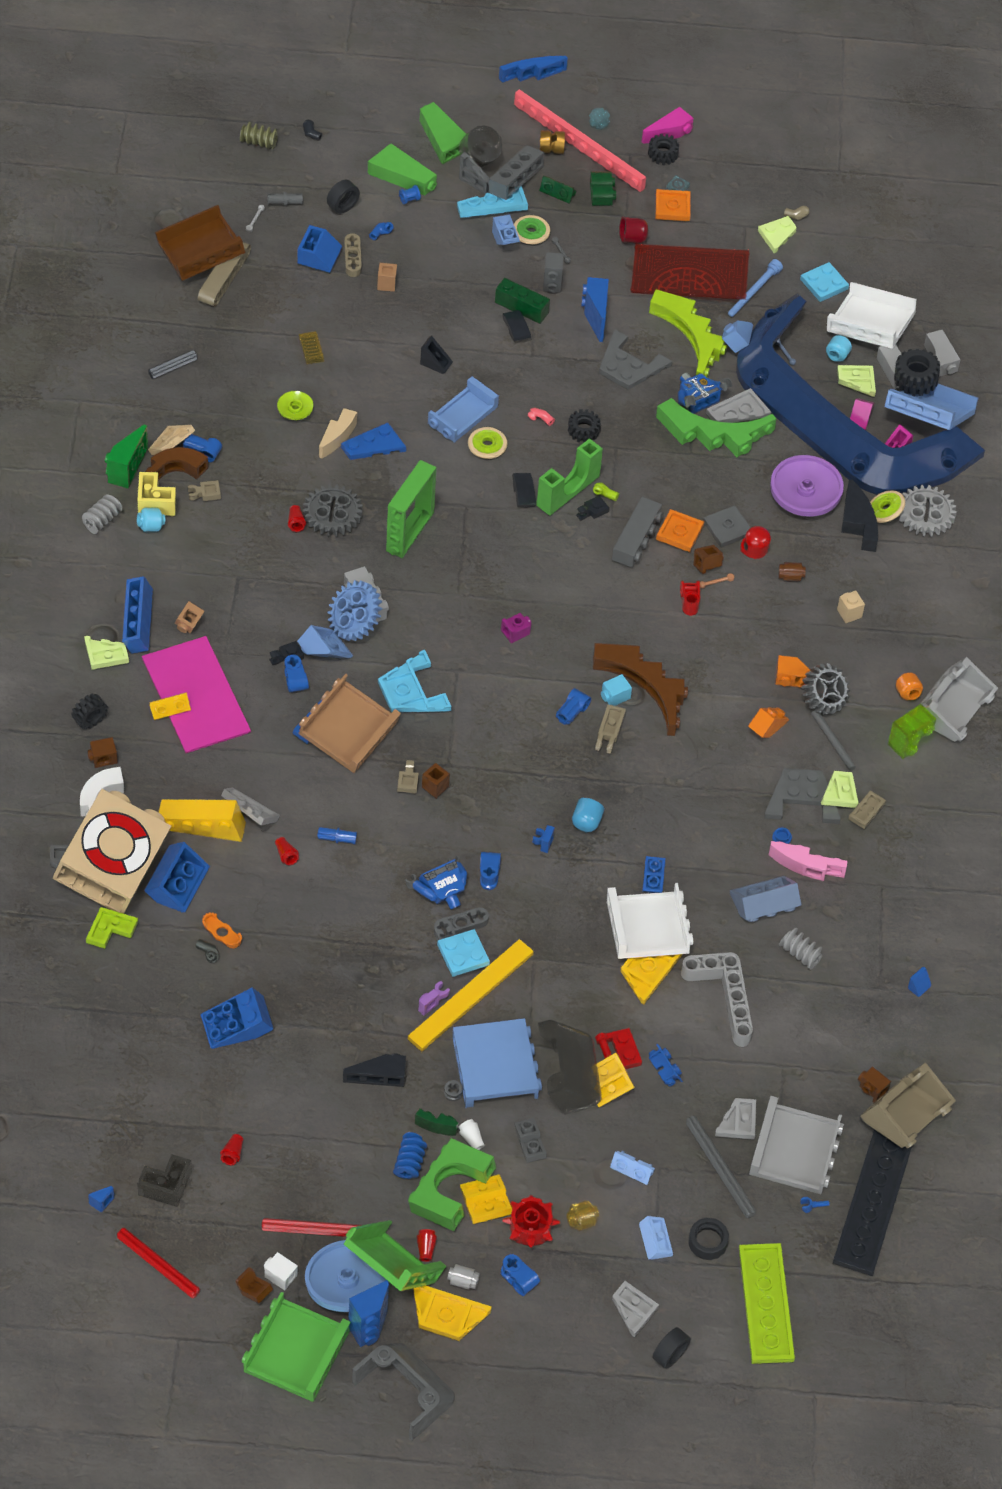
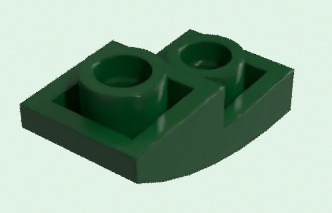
(442, 1125)

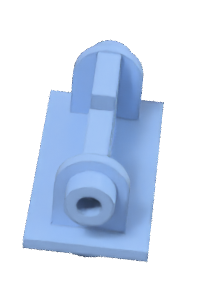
(629, 1166)

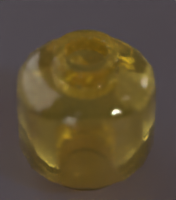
(582, 1215)

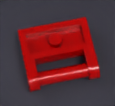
(623, 1045)

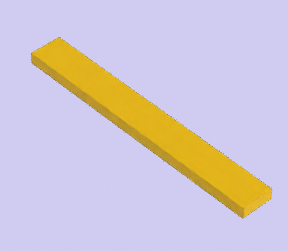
(470, 995)

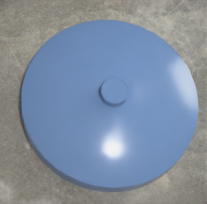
(337, 1275)

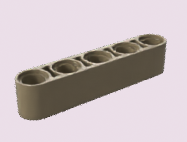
(221, 278)

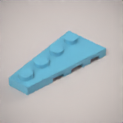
(492, 204)

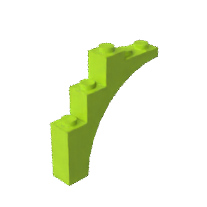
(697, 329)

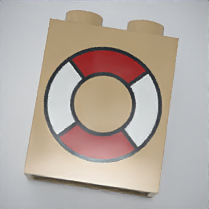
(112, 850)

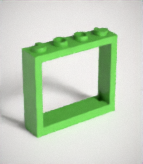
(418, 487)

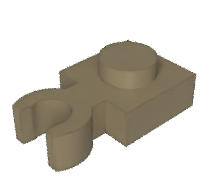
(208, 491)

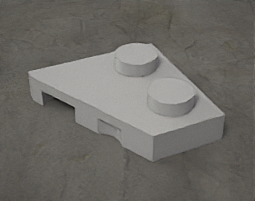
(739, 1120)
(634, 1307)

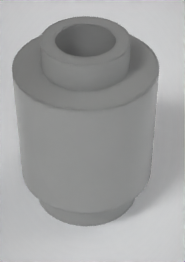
(463, 1277)

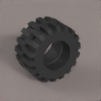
(917, 372)

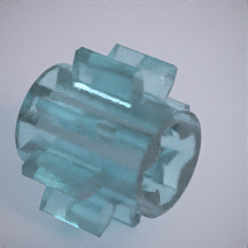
(599, 118)

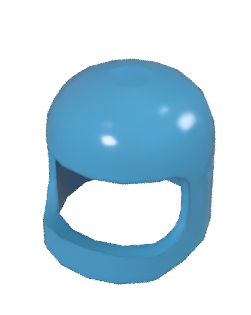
(587, 814)

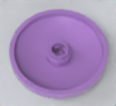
(806, 485)

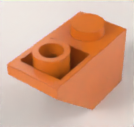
(790, 671)
(768, 721)

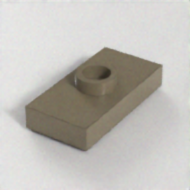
(867, 809)

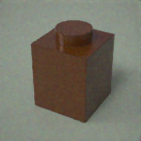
(435, 780)

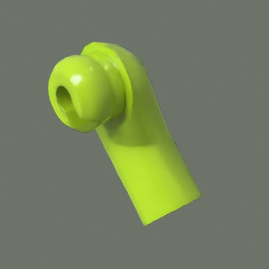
(602, 489)

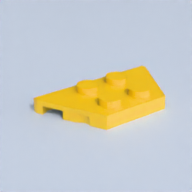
(647, 973)
(447, 1313)

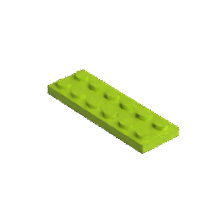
(766, 1303)

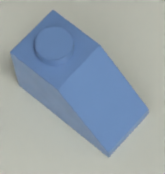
(737, 335)

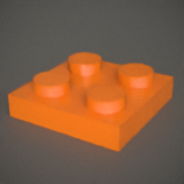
(672, 205)
(680, 530)

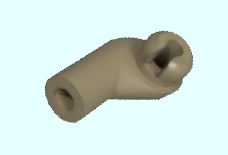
(798, 213)

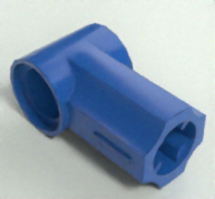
(207, 447)
(575, 702)

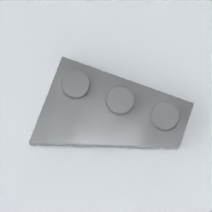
(739, 408)
(250, 807)

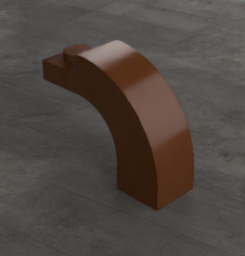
(179, 459)

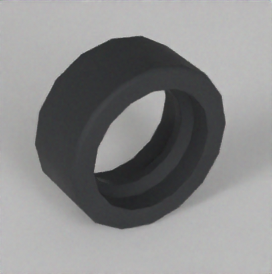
(342, 188)
(708, 1224)
(671, 1347)

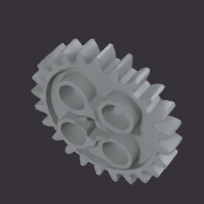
(940, 510)

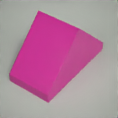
(861, 412)
(899, 438)

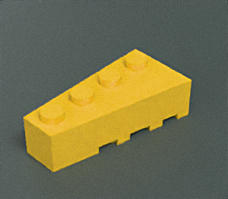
(204, 818)

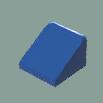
(919, 982)
(101, 1198)

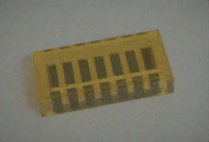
(311, 347)

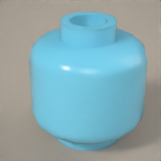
(838, 348)
(150, 519)

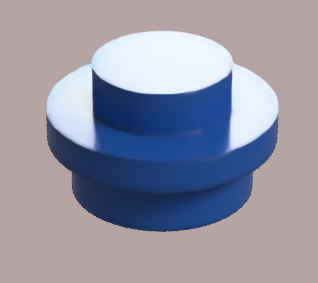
(783, 835)

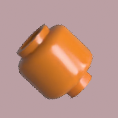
(909, 686)

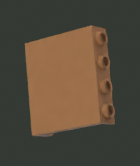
(347, 724)

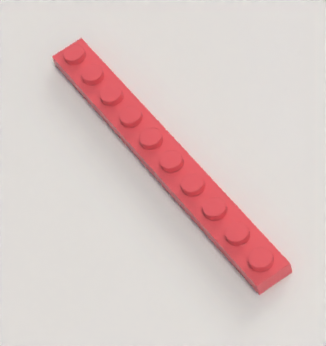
(580, 141)

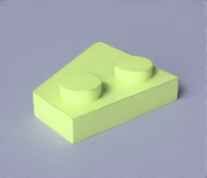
(777, 232)
(857, 378)
(105, 653)
(841, 790)

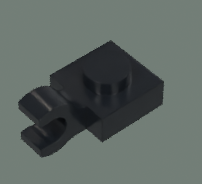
(594, 507)
(284, 651)

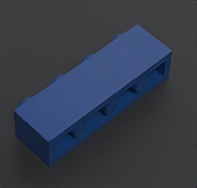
(137, 615)

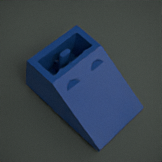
(237, 1019)

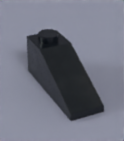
(382, 1070)

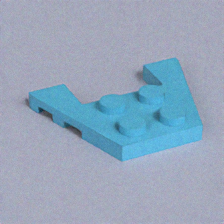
(404, 691)

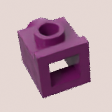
(516, 627)

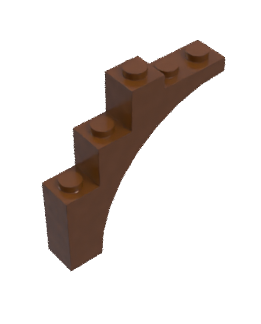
(649, 675)

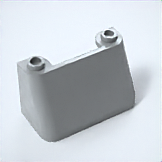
(958, 697)

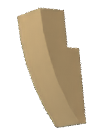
(337, 432)

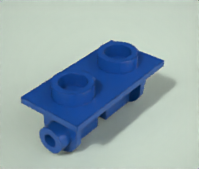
(670, 1071)

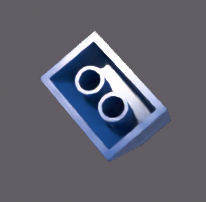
(177, 877)
(368, 1313)

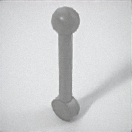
(249, 228)

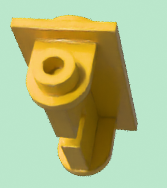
(170, 706)

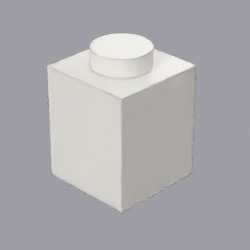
(280, 1271)

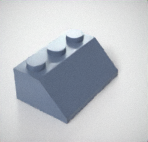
(766, 898)

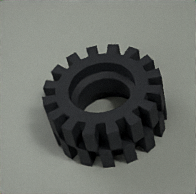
(663, 156)
(584, 418)
(89, 711)

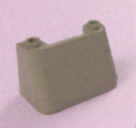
(909, 1106)

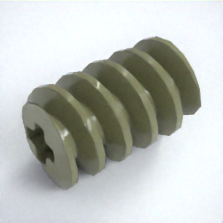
(259, 136)

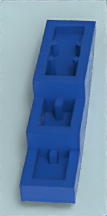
(539, 67)

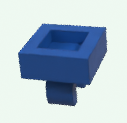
(545, 839)

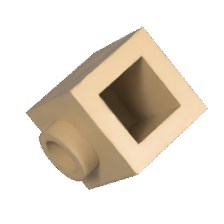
(850, 606)

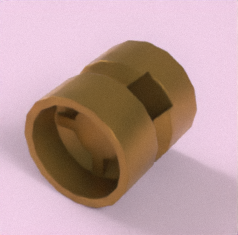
(552, 142)

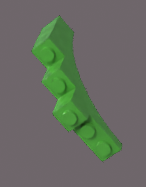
(712, 434)

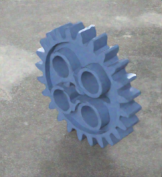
(355, 610)

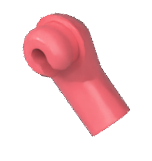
(544, 415)

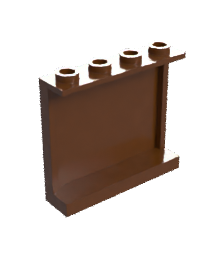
(199, 243)

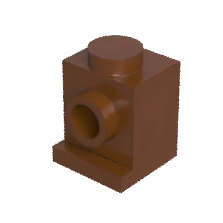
(707, 558)
(874, 1083)

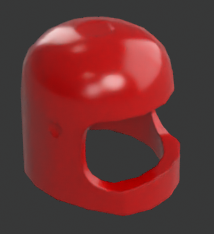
(758, 542)

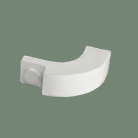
(108, 779)

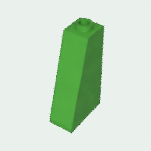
(441, 131)
(401, 170)

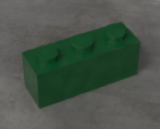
(517, 297)

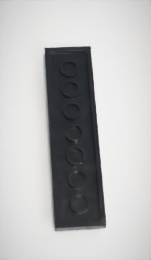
(872, 1205)

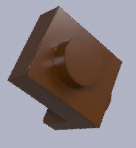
(253, 1286)

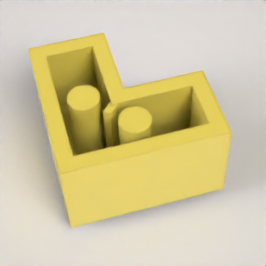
(153, 496)

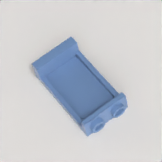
(464, 410)

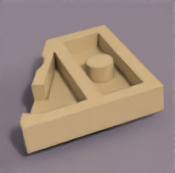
(171, 437)

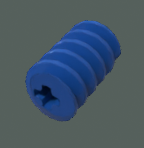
(410, 1156)

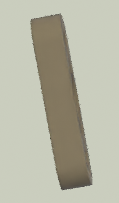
(352, 260)

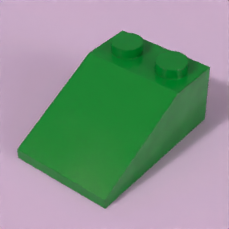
(126, 457)

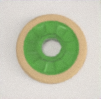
(530, 221)

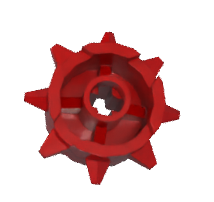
(531, 1221)

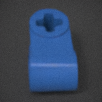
(295, 674)
(489, 869)
(519, 1274)

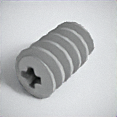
(101, 513)
(801, 948)

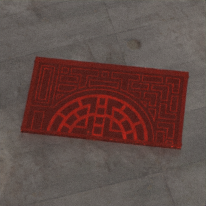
(690, 271)

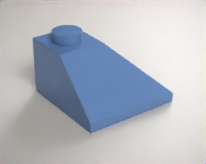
(323, 643)

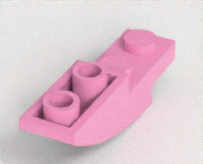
(800, 861)

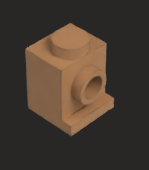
(189, 612)

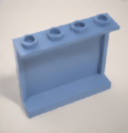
(940, 407)
(495, 1060)

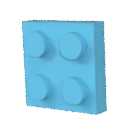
(824, 282)
(463, 952)

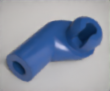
(381, 228)

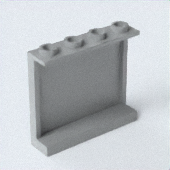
(796, 1147)

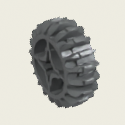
(817, 688)

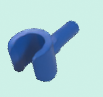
(806, 1200)

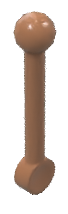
(730, 577)

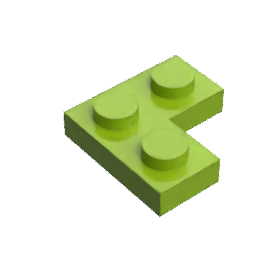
(110, 922)

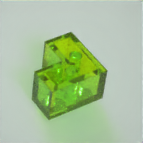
(910, 729)

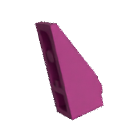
(675, 123)

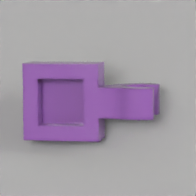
(431, 1000)

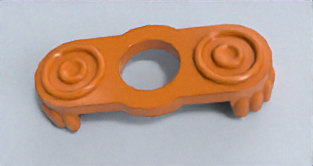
(212, 924)

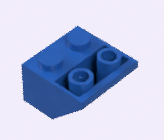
(318, 249)

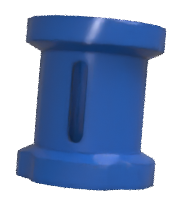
(409, 194)

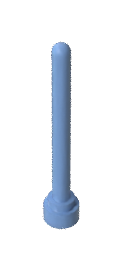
(774, 267)

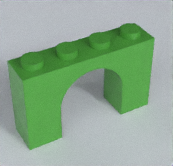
(556, 490)
(453, 1159)

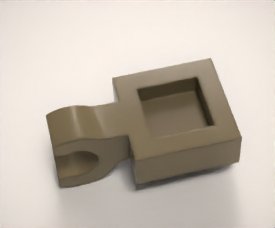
(408, 780)

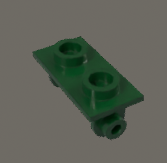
(557, 189)

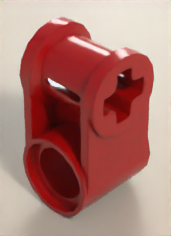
(690, 597)

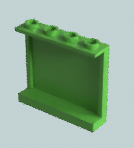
(390, 1258)
(295, 1348)

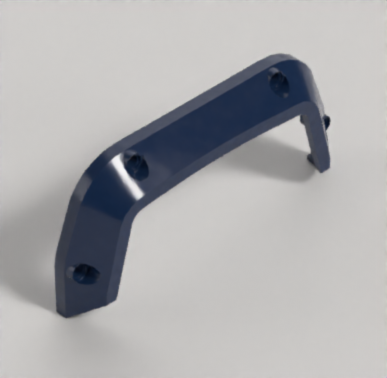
(832, 433)

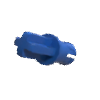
(337, 835)

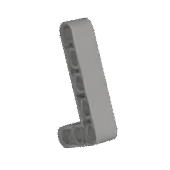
(731, 990)

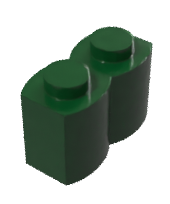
(602, 188)

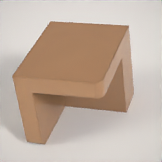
(387, 277)

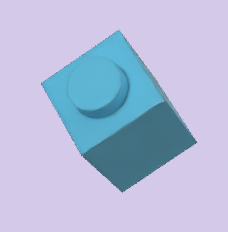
(616, 690)

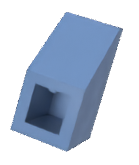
(504, 230)

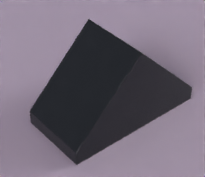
(434, 356)

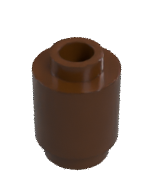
(791, 571)

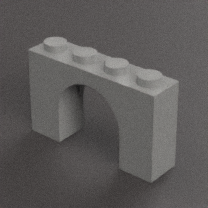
(934, 342)

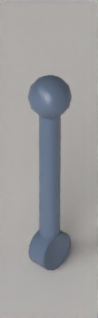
(791, 361)

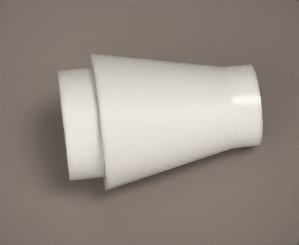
(470, 1132)

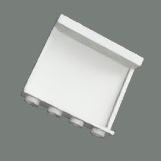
(872, 315)
(649, 924)

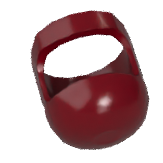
(635, 231)

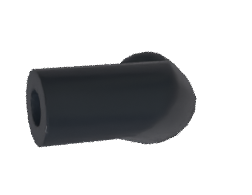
(309, 130)

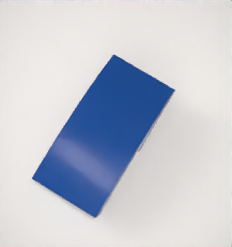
(653, 874)

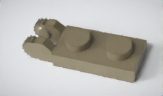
(610, 726)

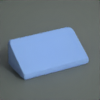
(655, 1237)

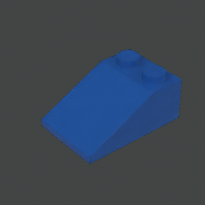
(595, 304)

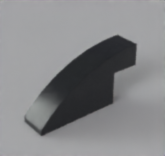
(860, 517)

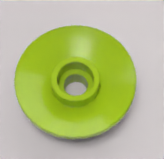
(295, 405)

